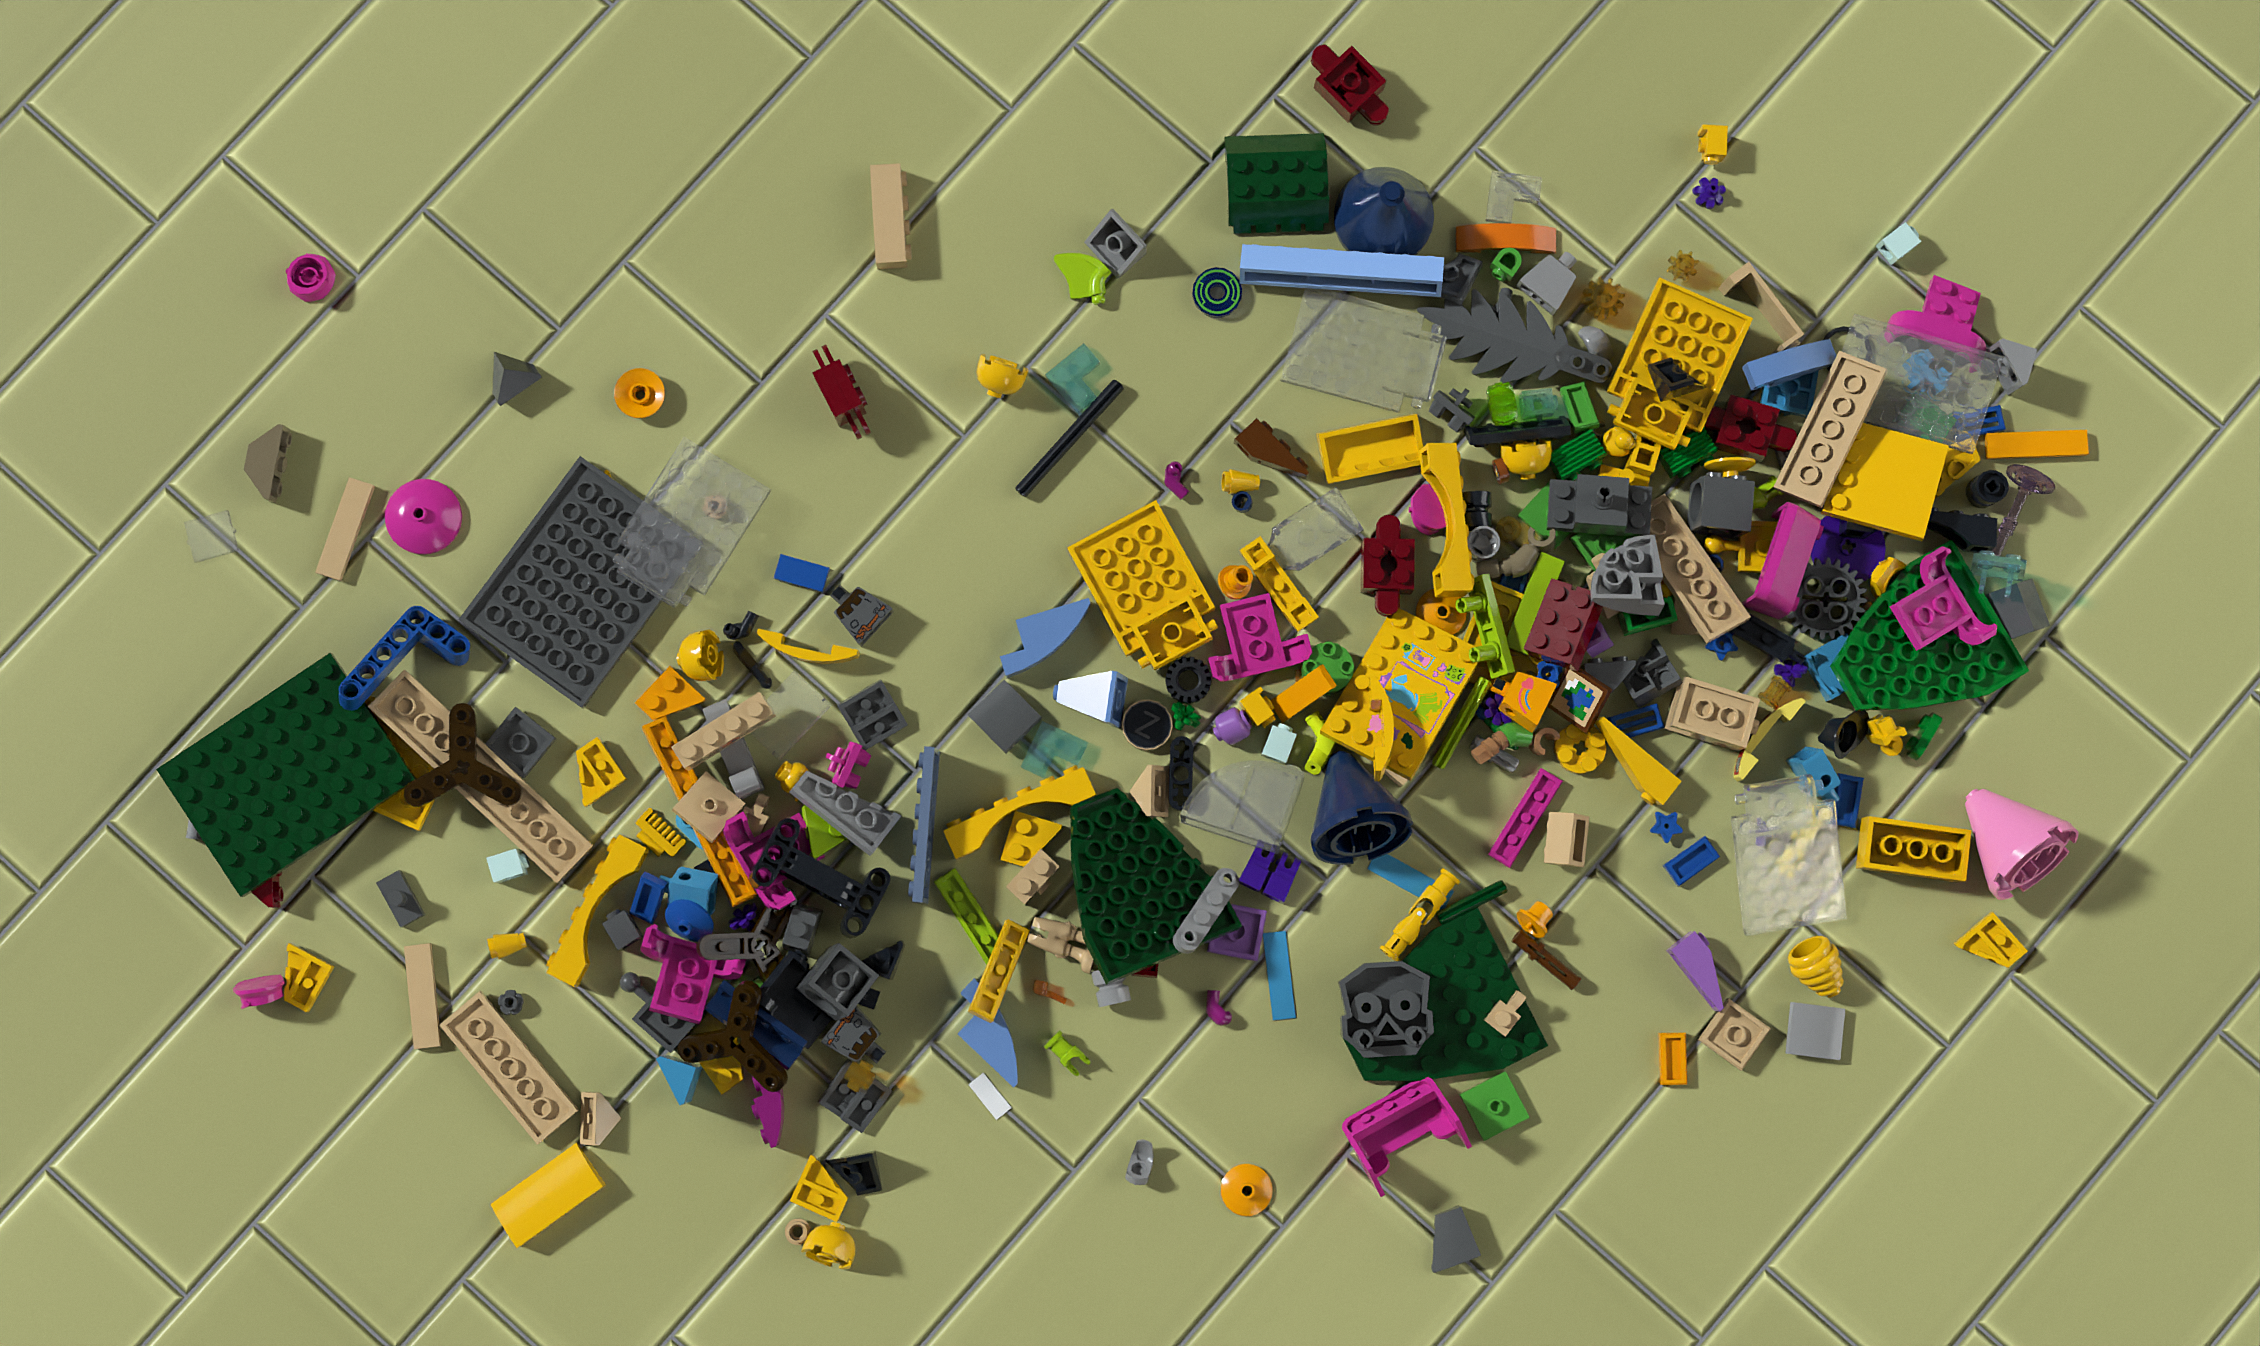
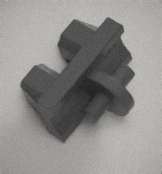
(1443, 402)

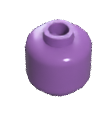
(1232, 726)

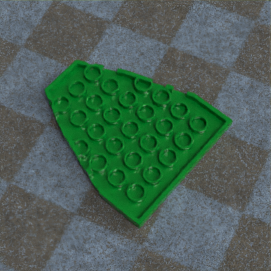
(1887, 673)

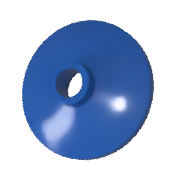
(688, 920)

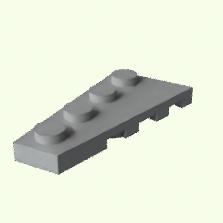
(853, 817)

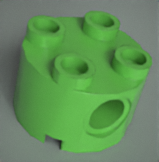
(1336, 661)

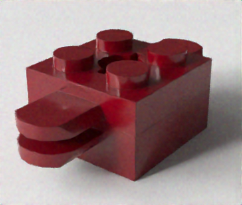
(1350, 84)
(838, 390)
(1749, 429)
(1387, 565)

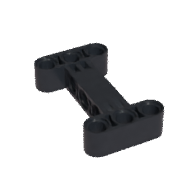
(820, 878)

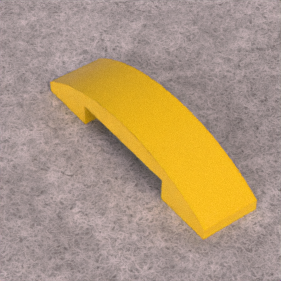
(1278, 584)
(838, 653)
(1380, 702)

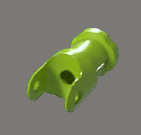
(1760, 498)
(1065, 1052)

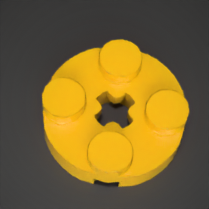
(1587, 760)

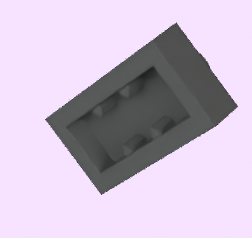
(400, 898)

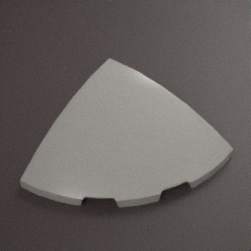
(1630, 578)

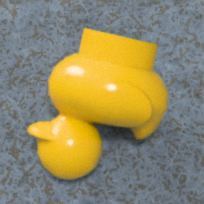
(1618, 442)
(789, 775)

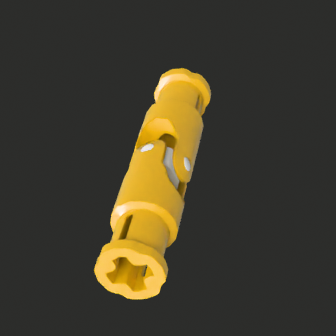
(1408, 928)

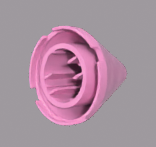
(2015, 841)

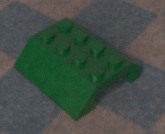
(1277, 182)

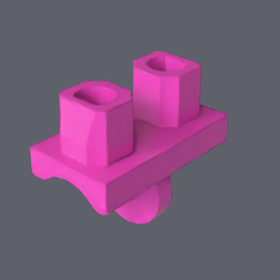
(843, 774)

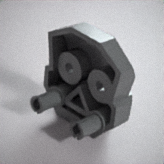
(1384, 988)

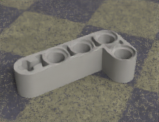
(737, 758)

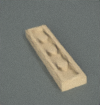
(345, 529)
(422, 996)

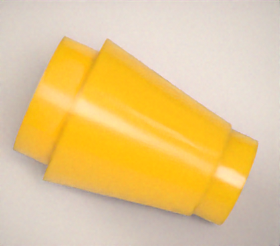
(1236, 481)
(506, 944)

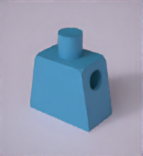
(1815, 762)
(693, 886)

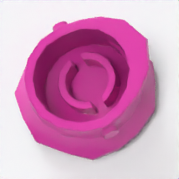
(310, 277)
(1427, 511)
(259, 990)

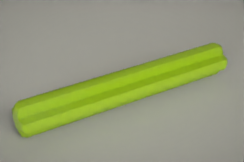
(1461, 722)

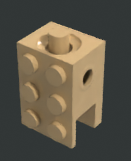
(1713, 714)

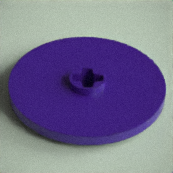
(1863, 557)

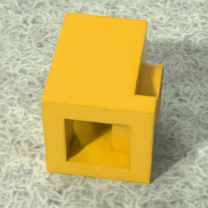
(1712, 143)
(1258, 708)

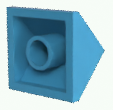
(680, 1076)

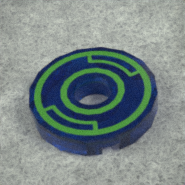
(1217, 278)

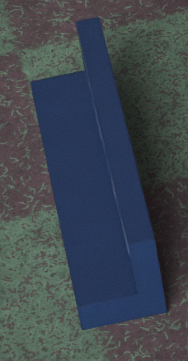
(769, 1032)

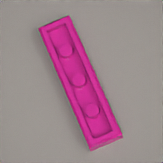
(1525, 818)

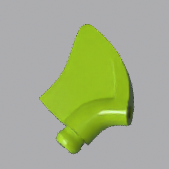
(1084, 276)

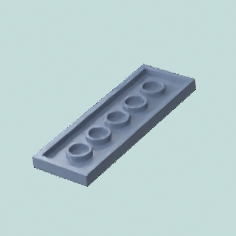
(926, 818)

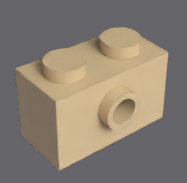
(1566, 839)
(1033, 877)

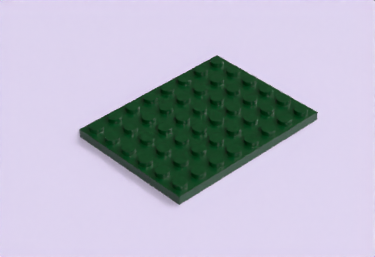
(285, 776)

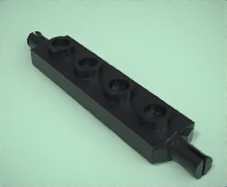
(1768, 640)

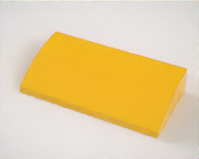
(1370, 448)
(547, 1195)

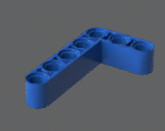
(398, 650)

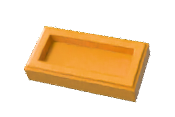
(1672, 1058)

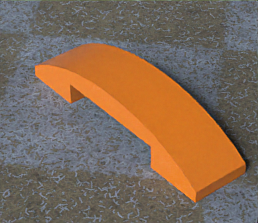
(1506, 235)

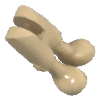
(1058, 943)

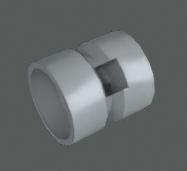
(1483, 543)
(1112, 993)

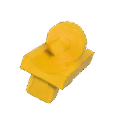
(1886, 734)

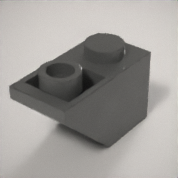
(1609, 672)

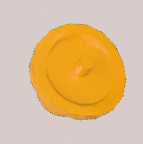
(1235, 581)
(1535, 919)

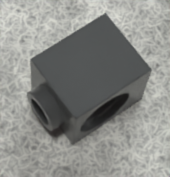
(622, 929)

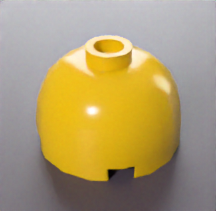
(1000, 376)
(1527, 457)
(700, 656)
(830, 1245)

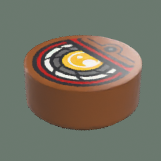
(1500, 471)

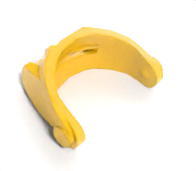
(1883, 574)

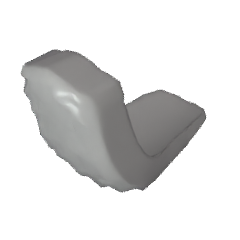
(1596, 342)
(1140, 1163)

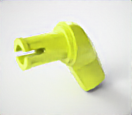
(1323, 747)

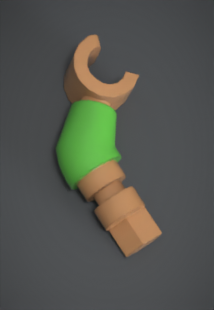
(1512, 735)

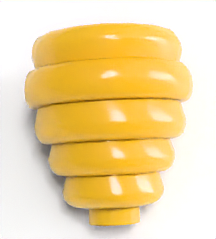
(1817, 965)

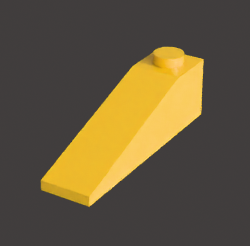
(1644, 771)

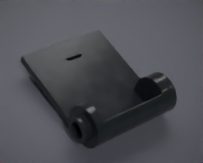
(787, 1003)

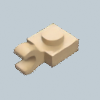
(755, 816)
(1503, 1015)

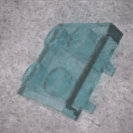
(1988, 565)

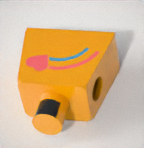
(1524, 698)

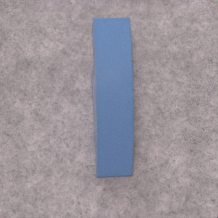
(1789, 364)
(1044, 635)
(991, 1040)

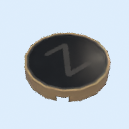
(1147, 725)

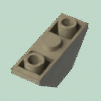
(267, 461)

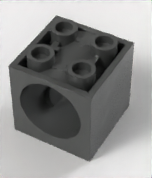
(1720, 505)
(837, 982)

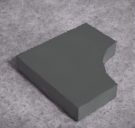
(1459, 277)

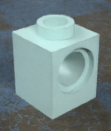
(1898, 243)
(1279, 743)
(508, 865)

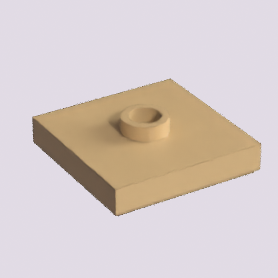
(708, 806)
(1734, 1034)

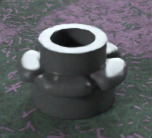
(517, 1004)

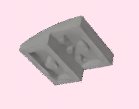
(1815, 1031)

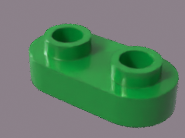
(1928, 727)

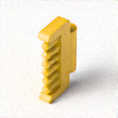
(653, 838)

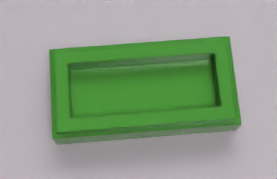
(1579, 407)

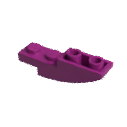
(770, 1111)

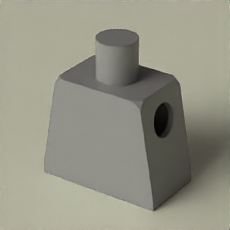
(1549, 281)

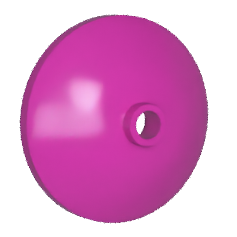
(439, 521)

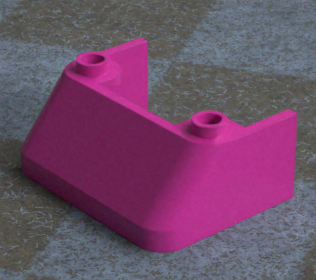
(1785, 562)
(1396, 1122)

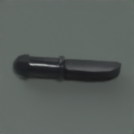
(751, 665)

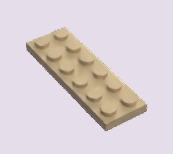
(1830, 429)
(1693, 575)
(509, 1067)

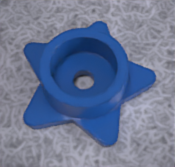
(1728, 646)
(1666, 833)

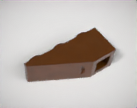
(1265, 449)

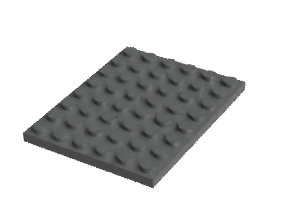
(558, 591)

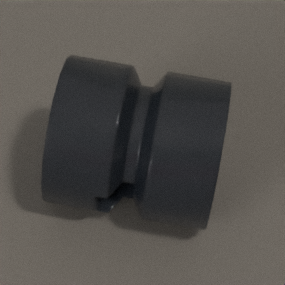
(1981, 490)
(1477, 509)

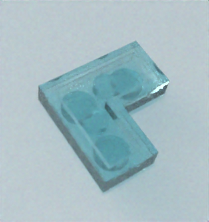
(1068, 377)
(1049, 743)

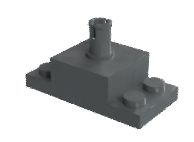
(1599, 506)

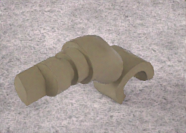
(1522, 560)

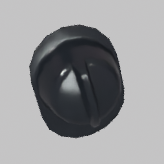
(1844, 733)

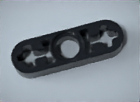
(1175, 754)

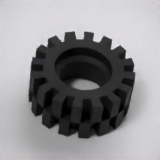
(1199, 669)

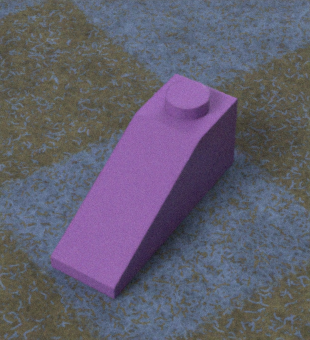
(1697, 964)

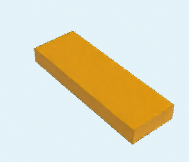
(1303, 693)

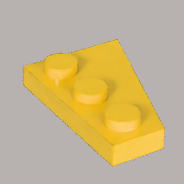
(1955, 466)

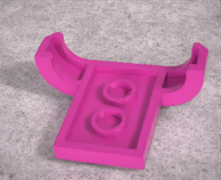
(1945, 314)
(1939, 607)
(1255, 641)
(748, 848)
(683, 975)

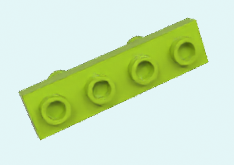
(1490, 628)

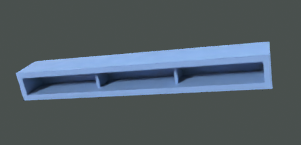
(1341, 270)

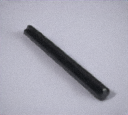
(1069, 438)

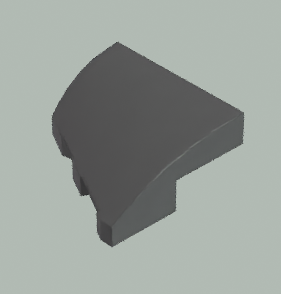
(1651, 676)
(1452, 1240)

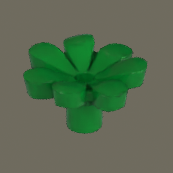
(1185, 716)

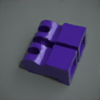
(1276, 883)

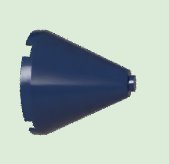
(1383, 213)
(1356, 815)

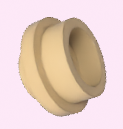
(789, 1231)

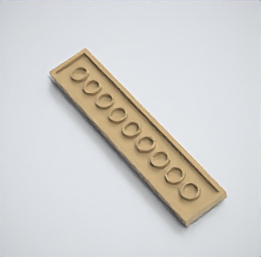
(529, 823)

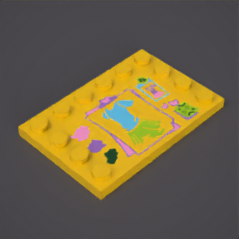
(1423, 678)

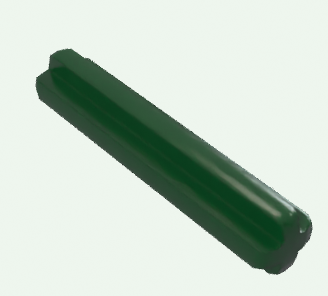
(1471, 902)

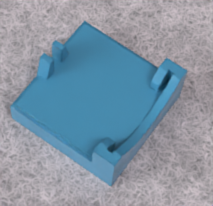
(1793, 396)
(1820, 670)

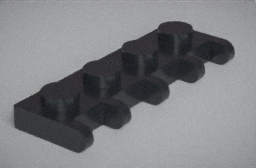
(1526, 431)

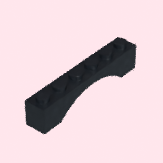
(1968, 532)

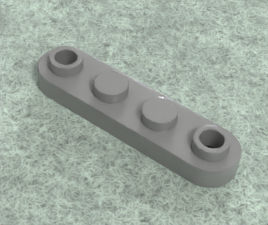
(1205, 911)

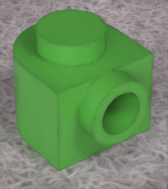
(1506, 264)

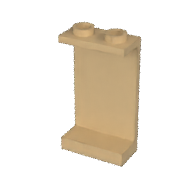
(1766, 303)

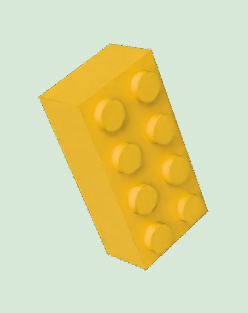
(1913, 849)

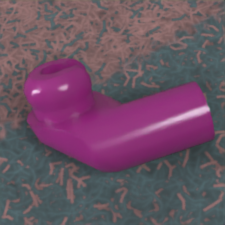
(1172, 479)
(1215, 1011)

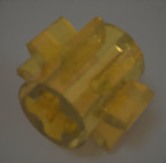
(1689, 267)
(860, 1076)

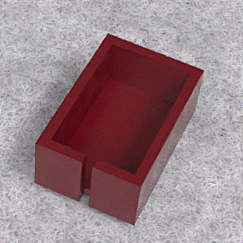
(1563, 625)

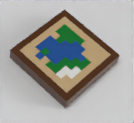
(1579, 698)

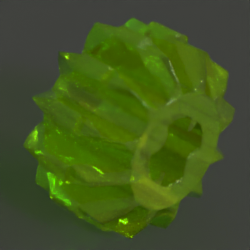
(1502, 403)

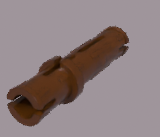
(1570, 979)

